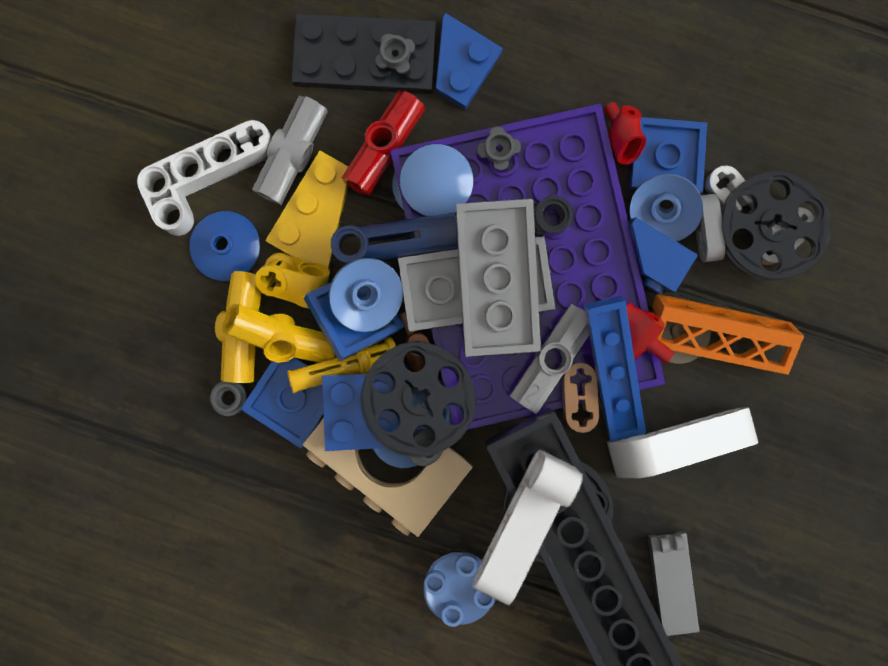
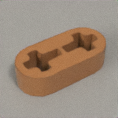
(589, 398)

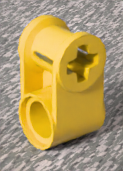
(293, 278)

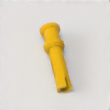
(357, 364)

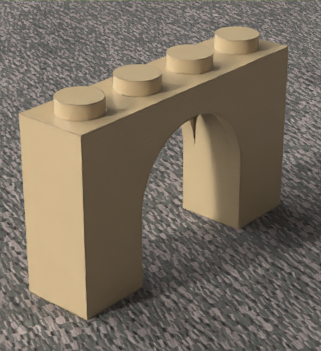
(409, 502)

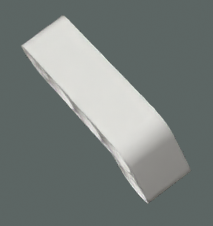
(208, 173)
(682, 444)
(525, 524)

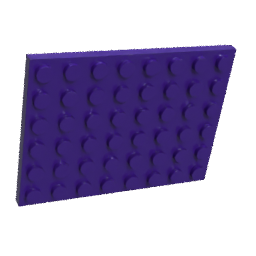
(587, 262)

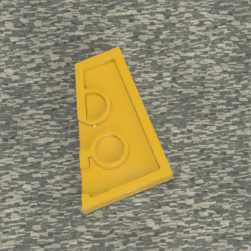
(312, 213)

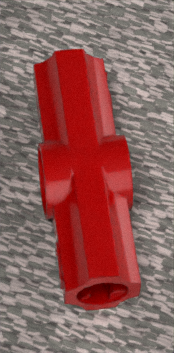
(393, 125)

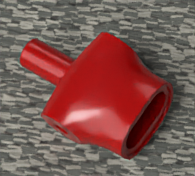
(625, 132)
(644, 331)

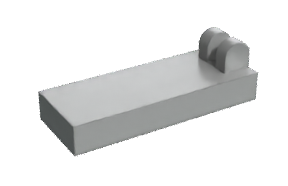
(673, 583)

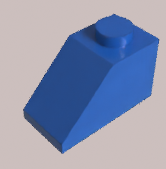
(659, 257)

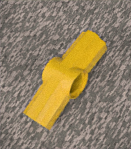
(276, 335)
(238, 355)

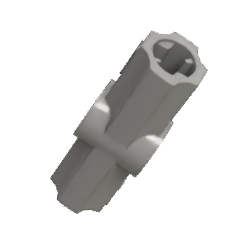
(290, 150)
(540, 380)

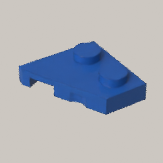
(463, 61)

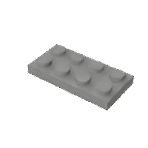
(498, 277)
(434, 288)

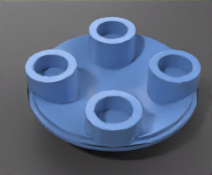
(436, 180)
(450, 589)

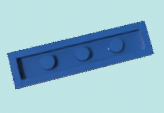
(615, 368)

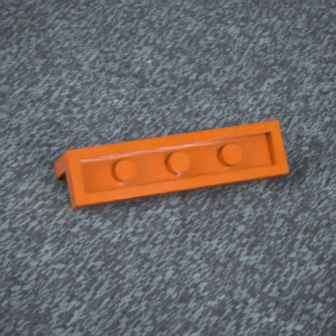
(731, 322)

